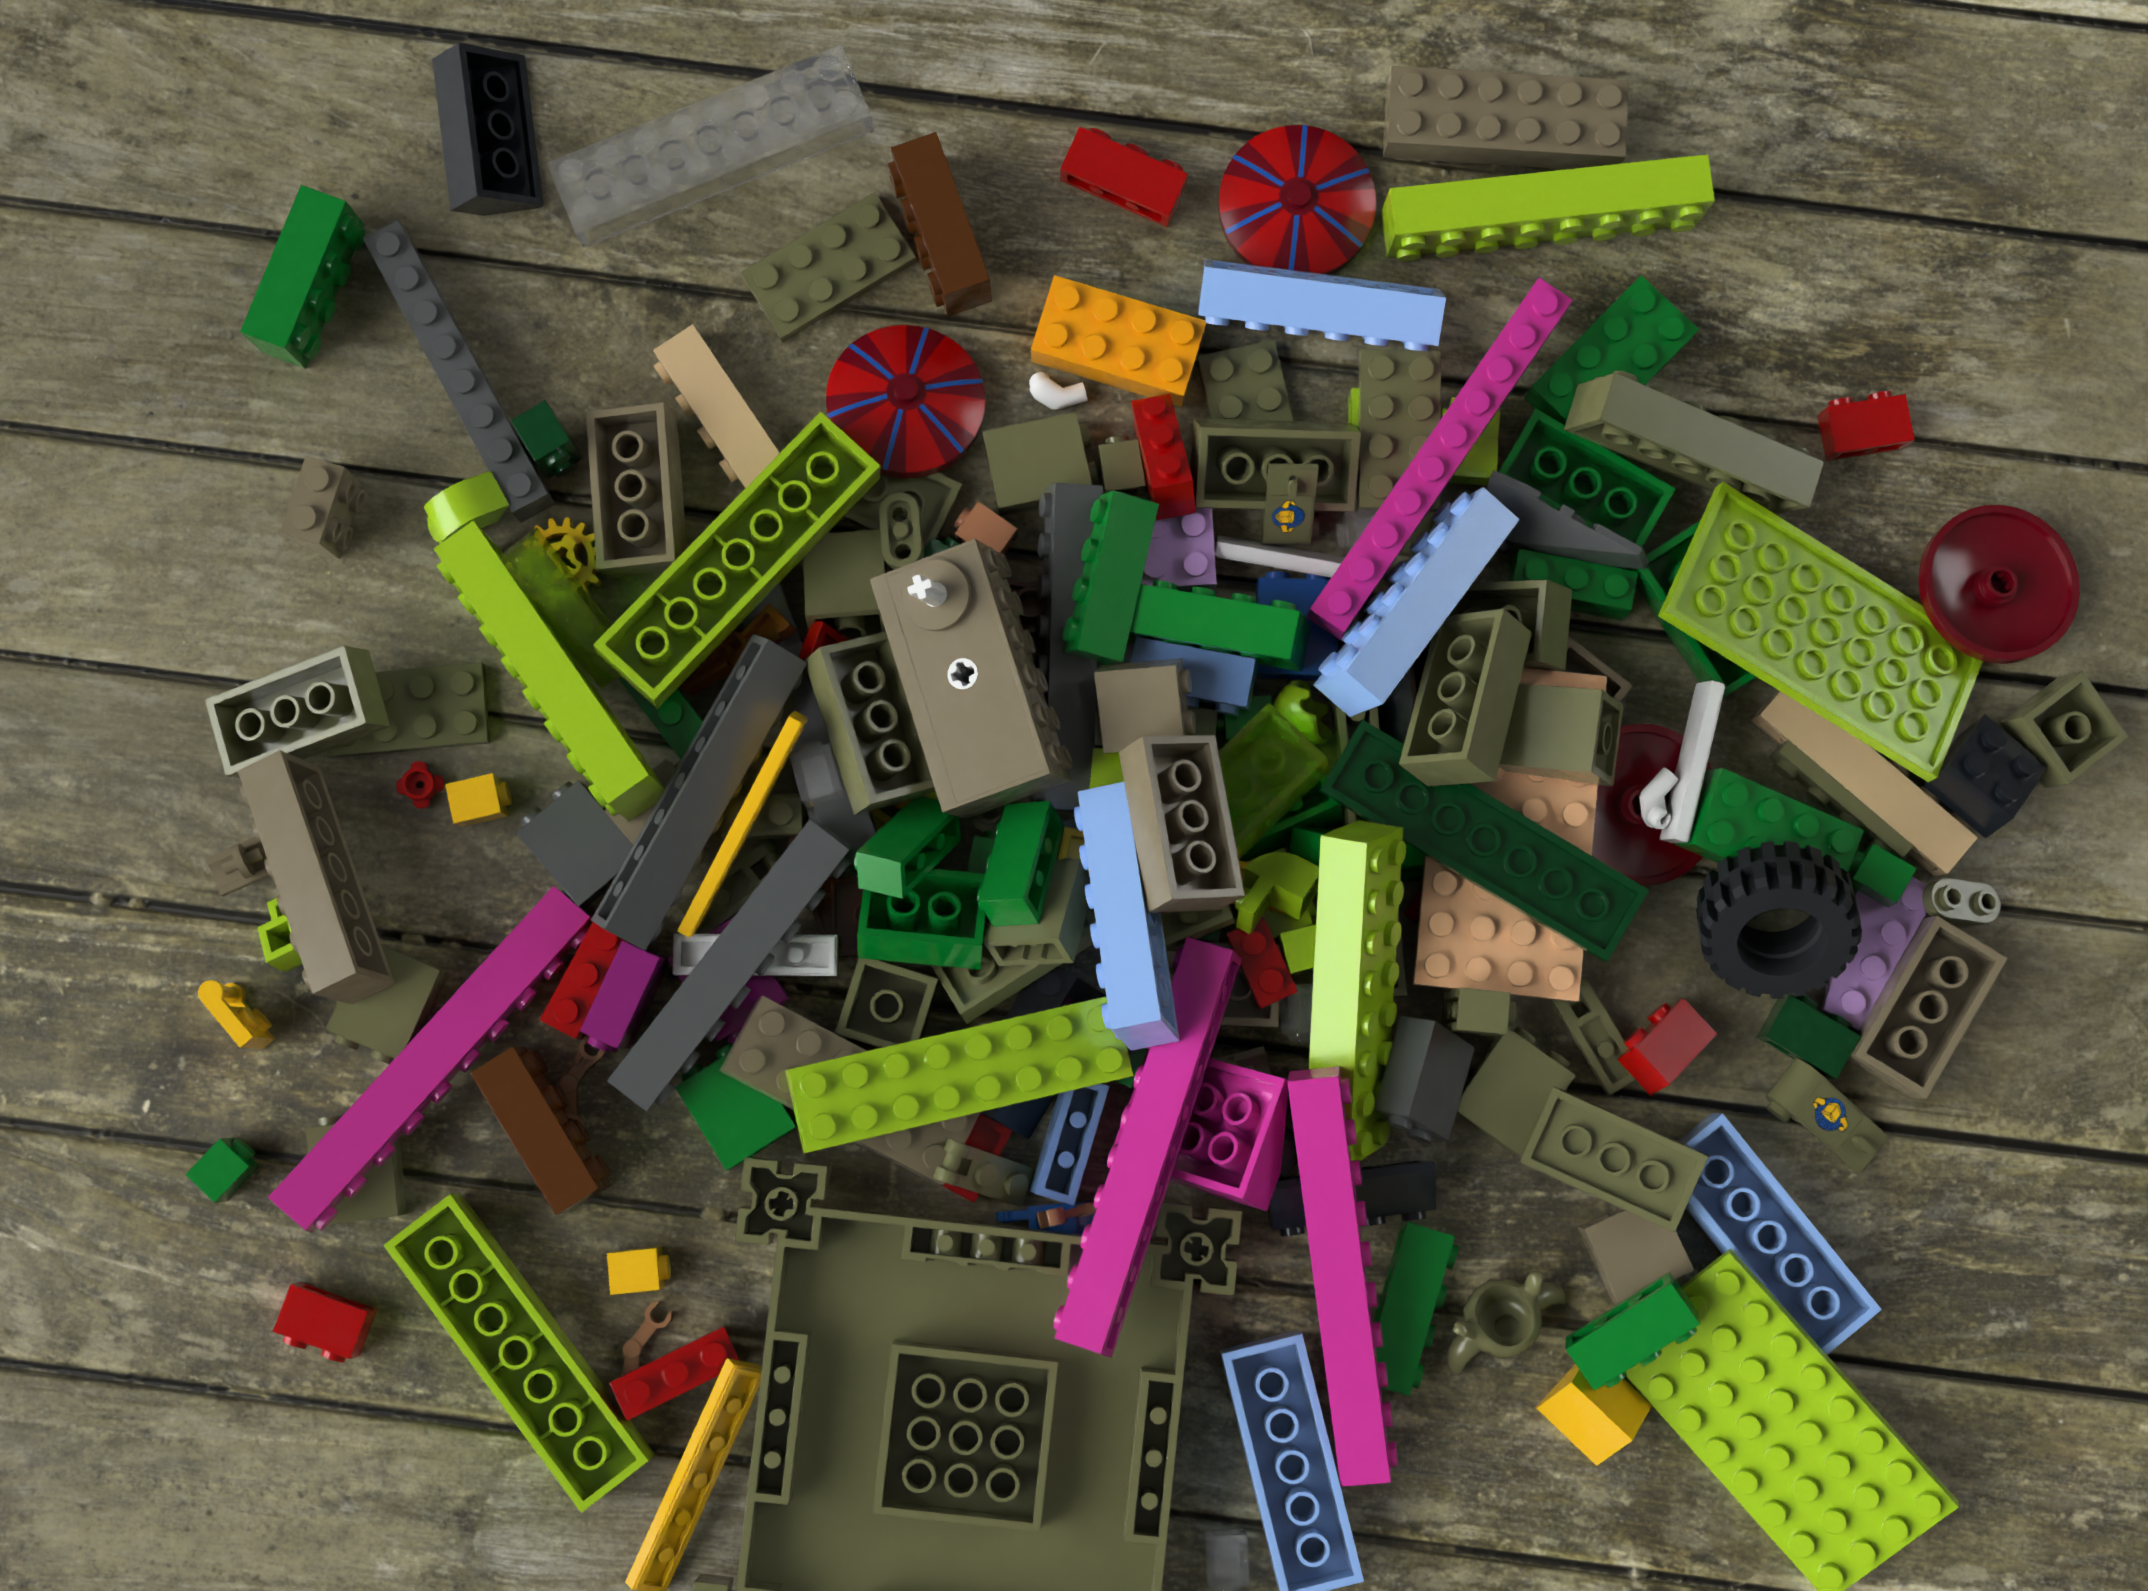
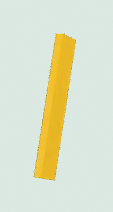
(743, 823)
(695, 1476)

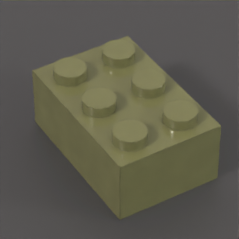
(1538, 606)

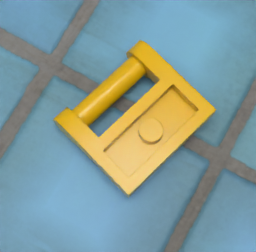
(228, 1007)

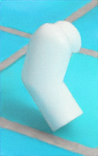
(1053, 395)
(1653, 800)

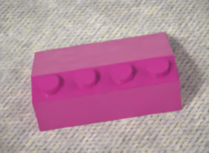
(1234, 1135)

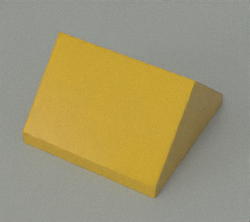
(1594, 1420)

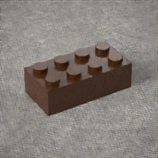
(943, 230)
(540, 1129)

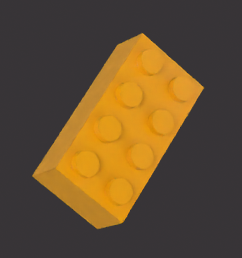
(1117, 340)

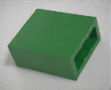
(731, 1114)

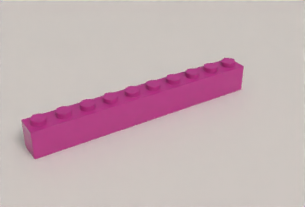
(1439, 459)
(431, 1061)
(1146, 1152)
(1340, 1275)

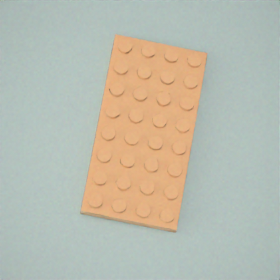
(1481, 941)

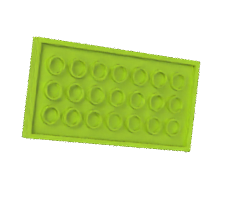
(1821, 631)
(1790, 1432)

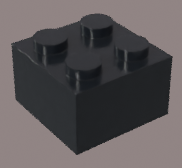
(1986, 776)

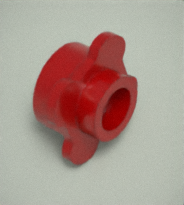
(408, 784)

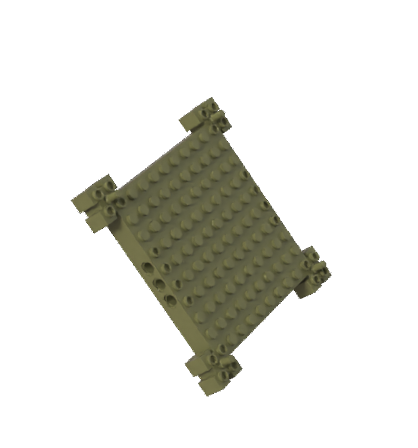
(934, 1422)

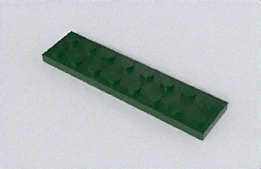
(1488, 844)

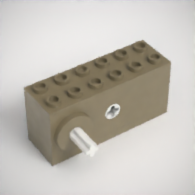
(971, 679)

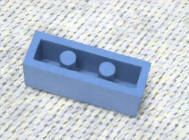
(1215, 676)
(1068, 1143)

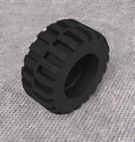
(1784, 959)

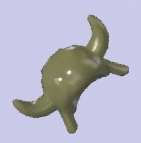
(1502, 1318)

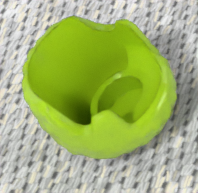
(1303, 712)

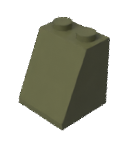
(840, 585)
(1563, 734)

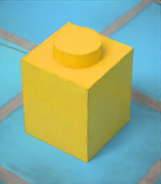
(478, 799)
(637, 1270)

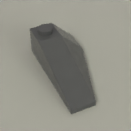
(1559, 530)

